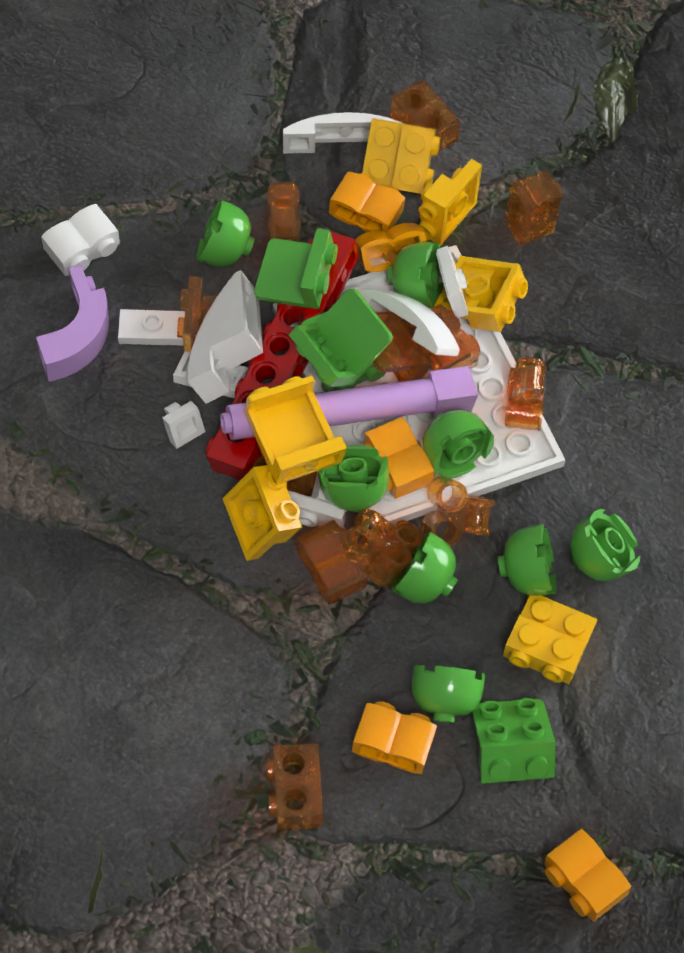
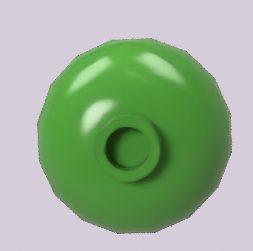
(225, 236)
(417, 273)
(456, 441)
(356, 481)
(603, 547)
(529, 561)
(428, 572)
(447, 691)

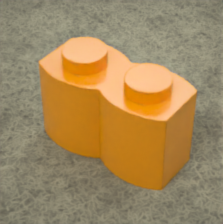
(365, 204)
(379, 248)
(406, 459)
(394, 737)
(586, 875)

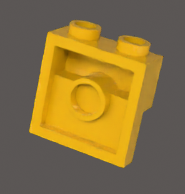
(400, 155)
(449, 201)
(490, 292)
(261, 512)
(549, 638)

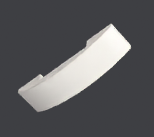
(328, 128)
(430, 329)

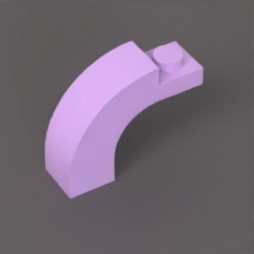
(80, 341)

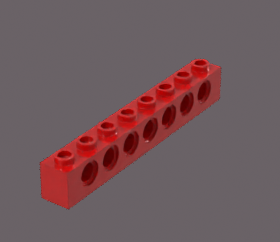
(238, 458)

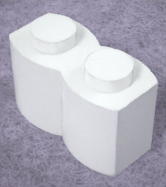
(81, 239)

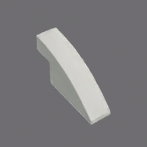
(225, 338)

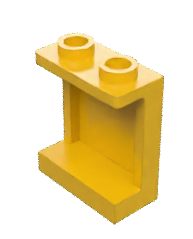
(292, 429)

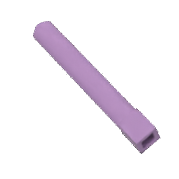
(438, 394)

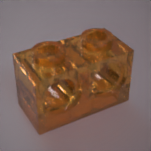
(422, 107)
(533, 207)
(301, 786)

